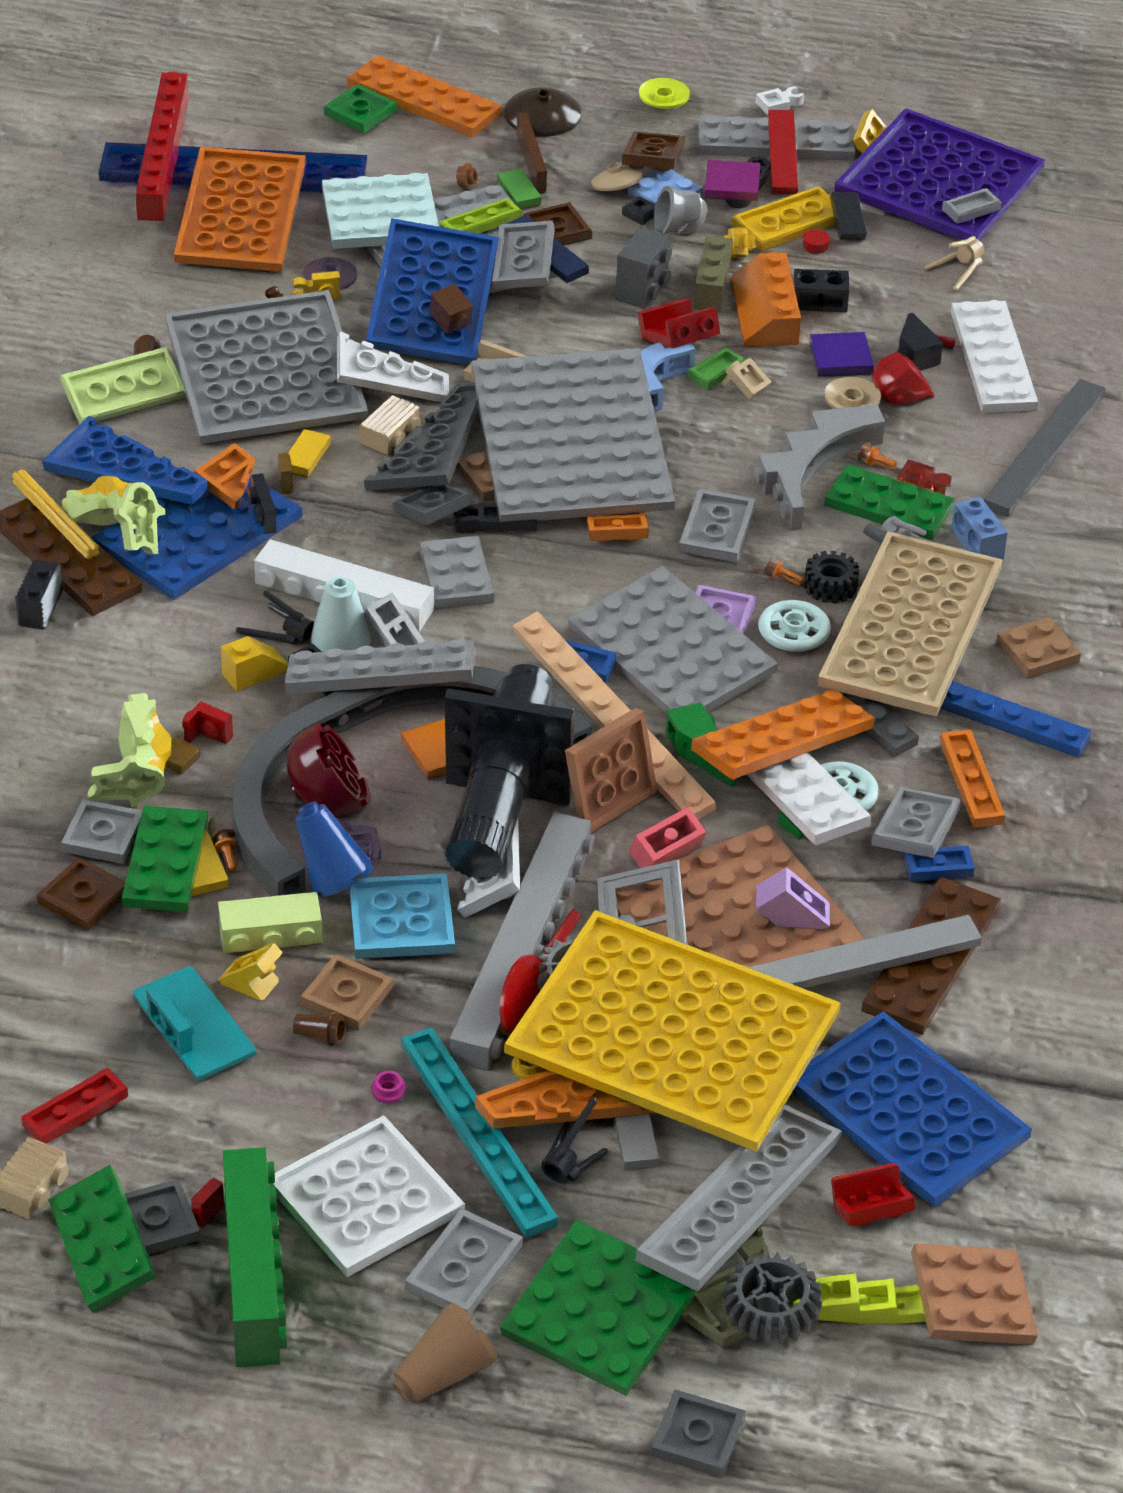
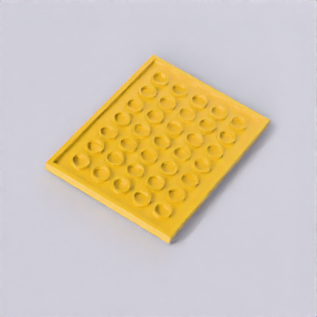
(674, 1029)

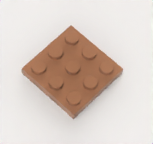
(612, 769)
(973, 1294)

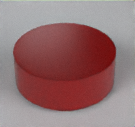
(816, 241)

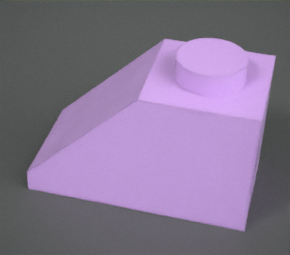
(791, 902)

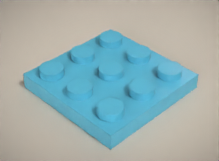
(401, 916)

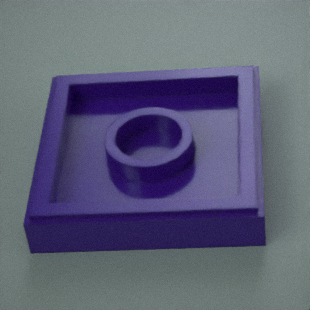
(841, 353)

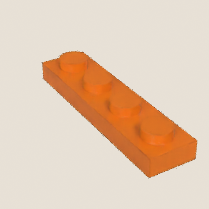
(972, 778)

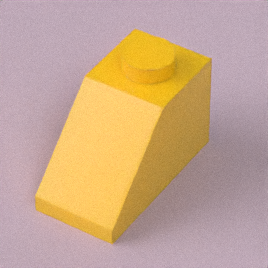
(250, 662)

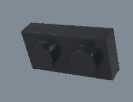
(264, 507)

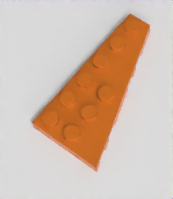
(547, 1100)

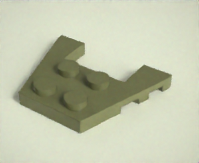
(707, 1306)

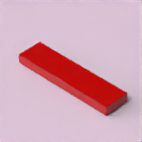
(782, 152)

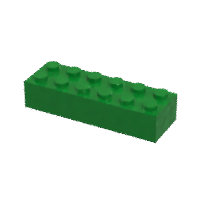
(253, 1257)

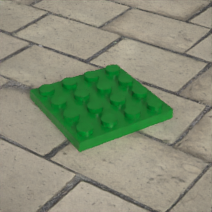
(597, 1309)

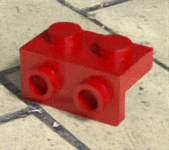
(871, 1195)

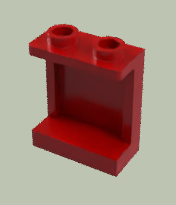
(677, 324)

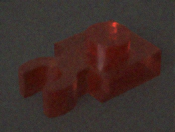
(924, 477)

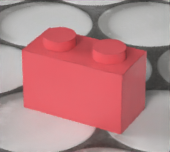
(668, 839)

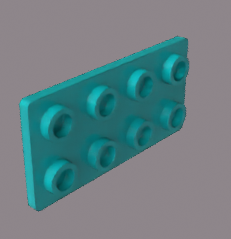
(194, 1023)

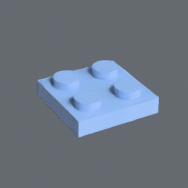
(652, 184)

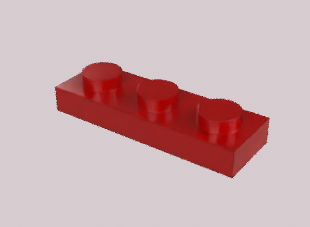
(74, 1106)

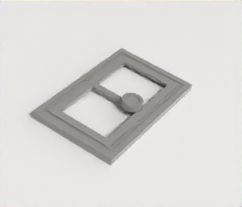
(672, 889)

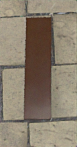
(531, 152)

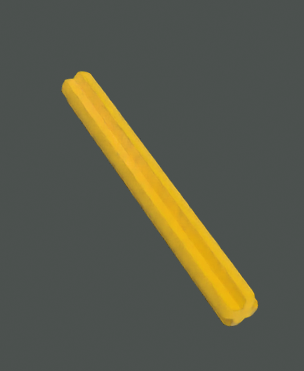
(55, 514)

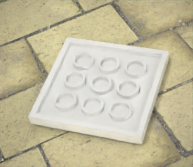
(366, 1195)

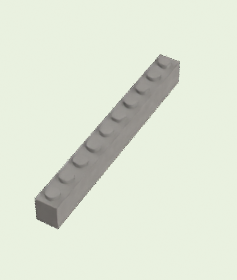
(524, 931)

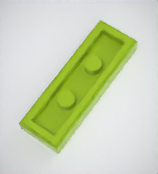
(485, 217)

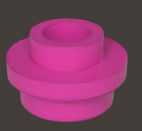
(388, 1087)

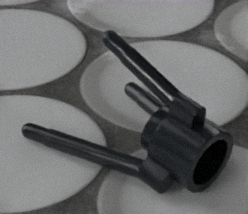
(295, 624)
(561, 1159)

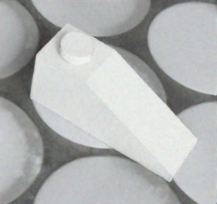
(392, 622)

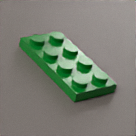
(881, 497)
(165, 859)
(101, 1238)

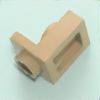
(747, 377)

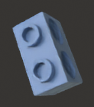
(979, 528)

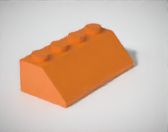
(767, 301)

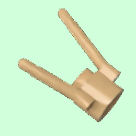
(968, 252)

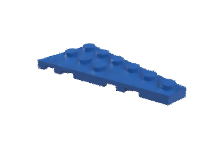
(98, 452)

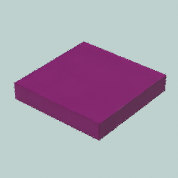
(732, 180)

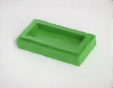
(519, 188)
(712, 370)

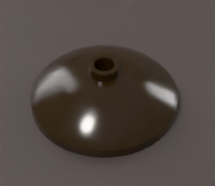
(548, 110)

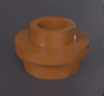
(466, 176)

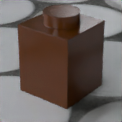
(451, 308)

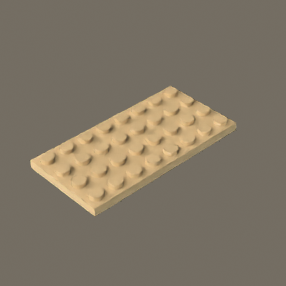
(910, 623)

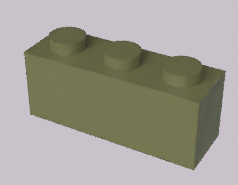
(713, 273)

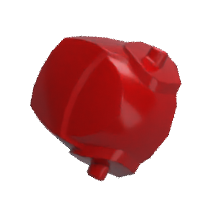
(900, 380)

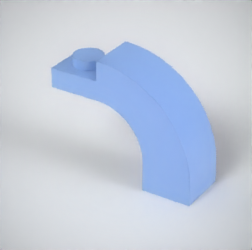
(665, 363)

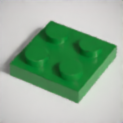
(360, 108)

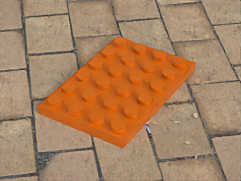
(240, 209)

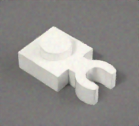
(779, 100)

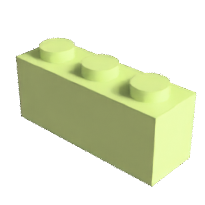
(269, 920)

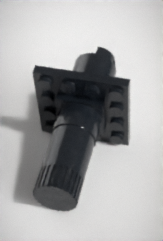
(503, 753)

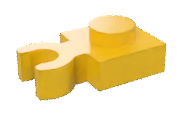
(319, 282)

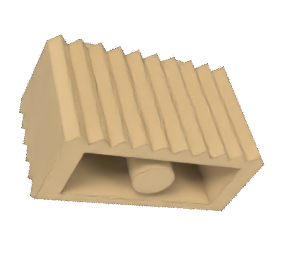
(389, 425)
(31, 1177)

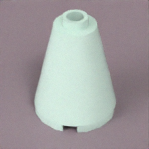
(340, 618)

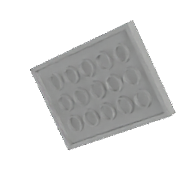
(673, 643)

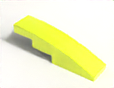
(868, 1301)

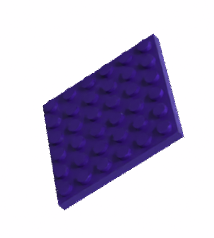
(928, 162)

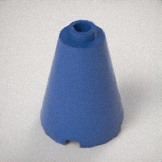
(329, 851)

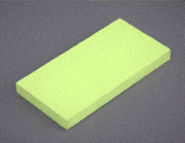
(123, 385)

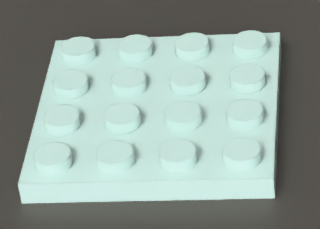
(363, 207)

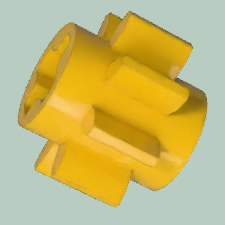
(741, 242)

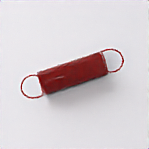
(947, 341)

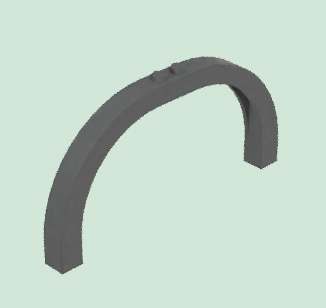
(259, 848)

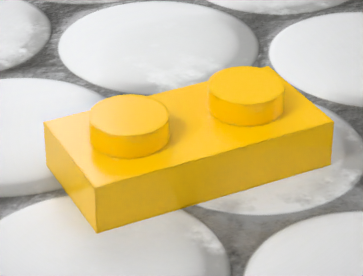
(868, 130)

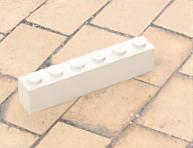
(307, 572)

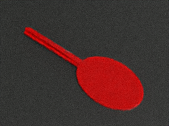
(521, 982)

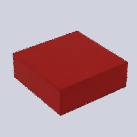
(208, 1201)

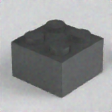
(643, 268)

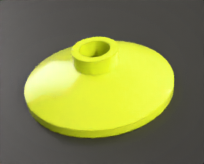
(664, 93)

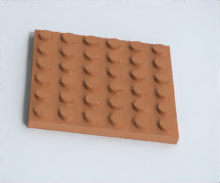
(722, 902)

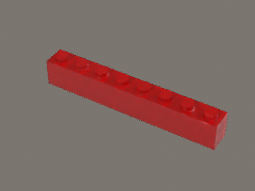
(162, 147)

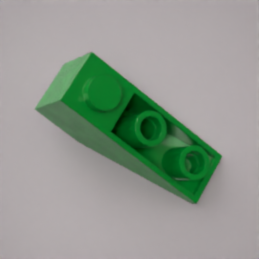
(689, 723)

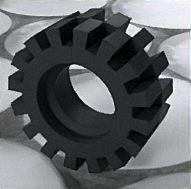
(830, 588)

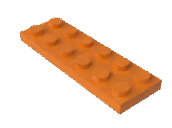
(426, 96)
(782, 733)

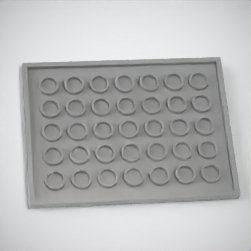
(571, 435)

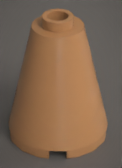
(443, 1355)

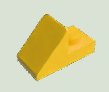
(253, 972)

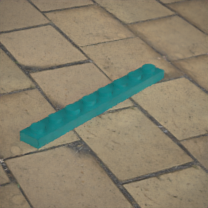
(485, 1144)

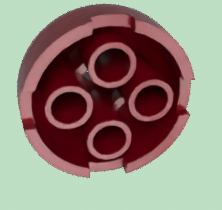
(325, 772)

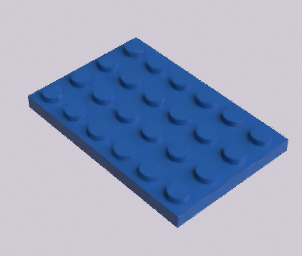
(414, 266)
(196, 540)
(910, 1108)

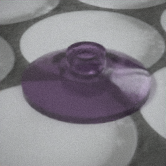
(346, 269)

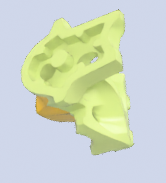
(114, 502)
(144, 751)

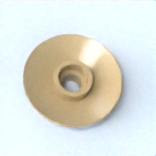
(616, 177)
(851, 392)

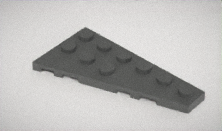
(431, 451)

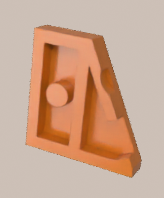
(228, 474)
(617, 527)

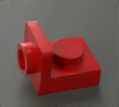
(209, 722)

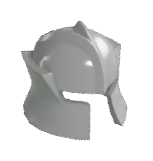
(679, 211)

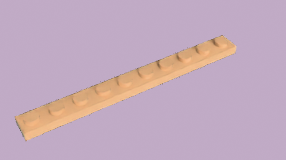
(605, 707)

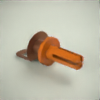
(872, 456)
(778, 570)
(224, 843)

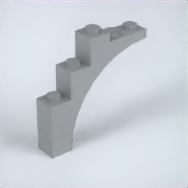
(805, 452)

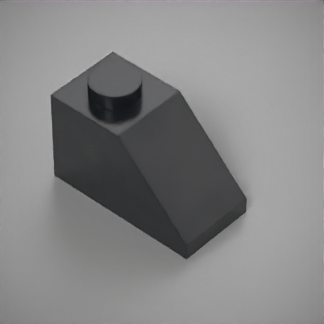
(920, 343)

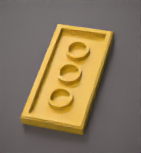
(787, 218)

